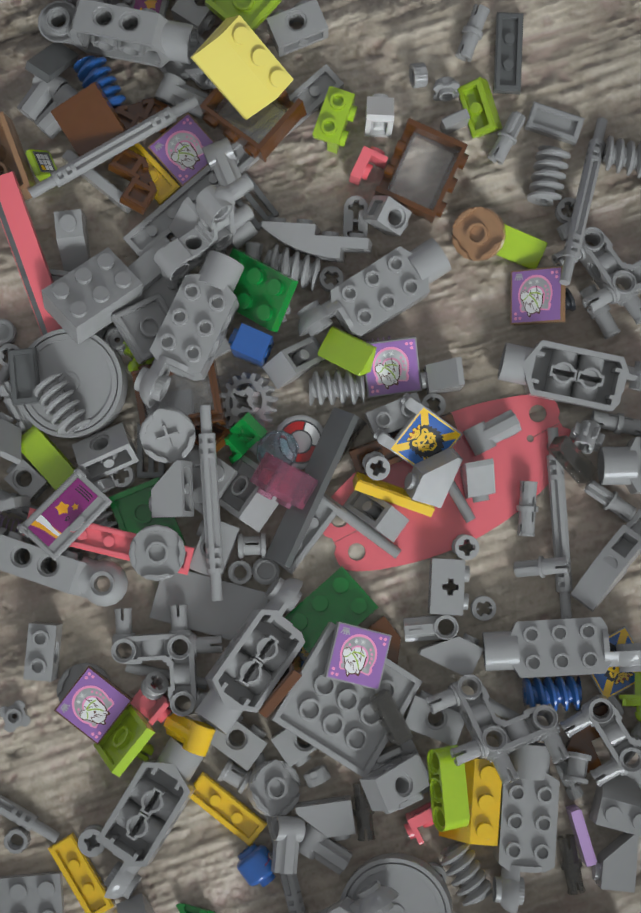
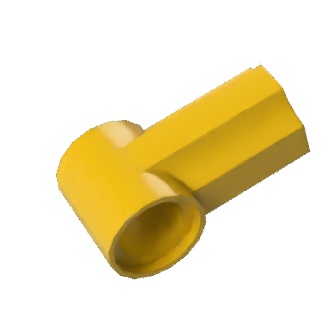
(191, 733)

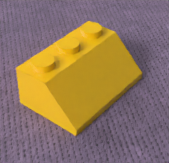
(484, 805)

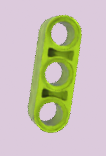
(46, 457)
(447, 790)

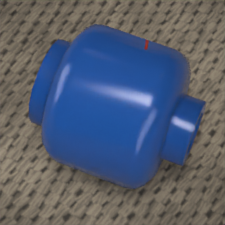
(256, 865)

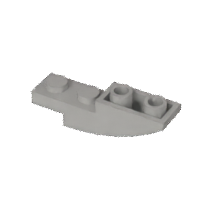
(306, 239)
(610, 564)

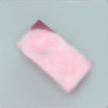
(283, 481)

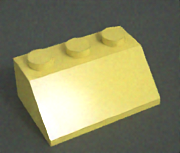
(241, 67)

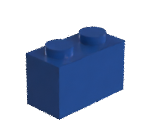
(251, 345)

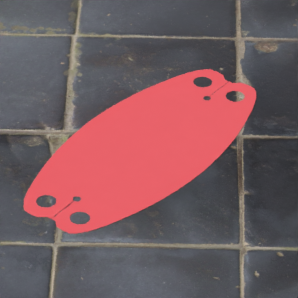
(430, 536)

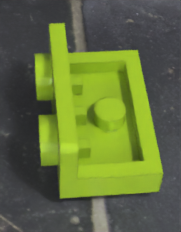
(333, 118)

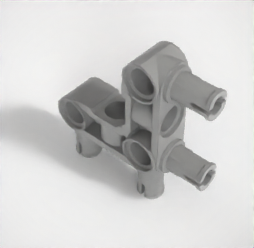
(212, 233)
(608, 271)
(160, 647)
(510, 734)
(614, 736)

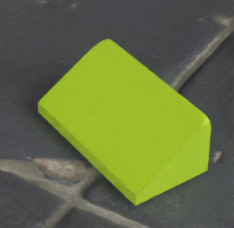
(479, 102)
(522, 248)
(347, 351)

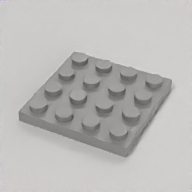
(339, 714)

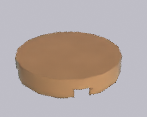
(478, 233)

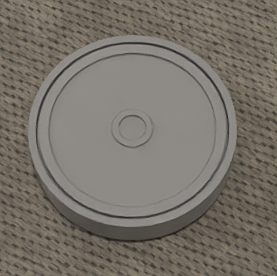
(93, 374)
(416, 881)

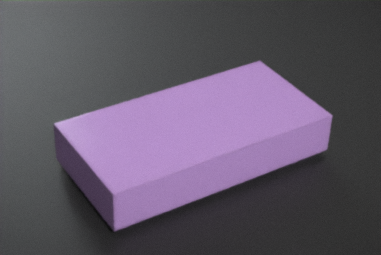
(581, 835)

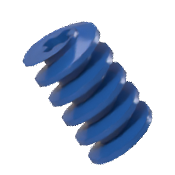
(91, 70)
(552, 693)

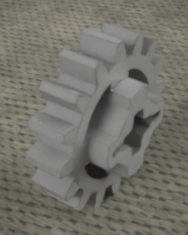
(258, 401)

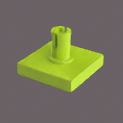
(252, 11)
(126, 741)

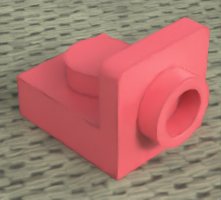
(362, 167)
(152, 709)
(417, 818)

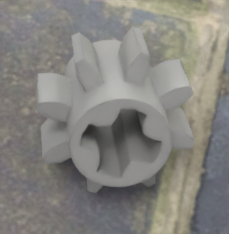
(587, 436)

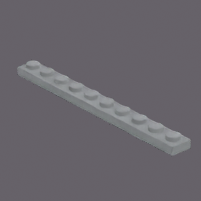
(157, 224)

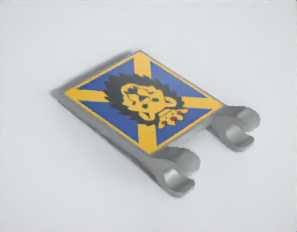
(422, 434)
(613, 681)

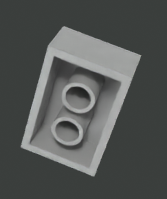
(91, 294)

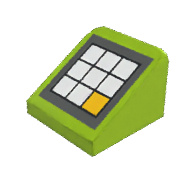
(41, 163)

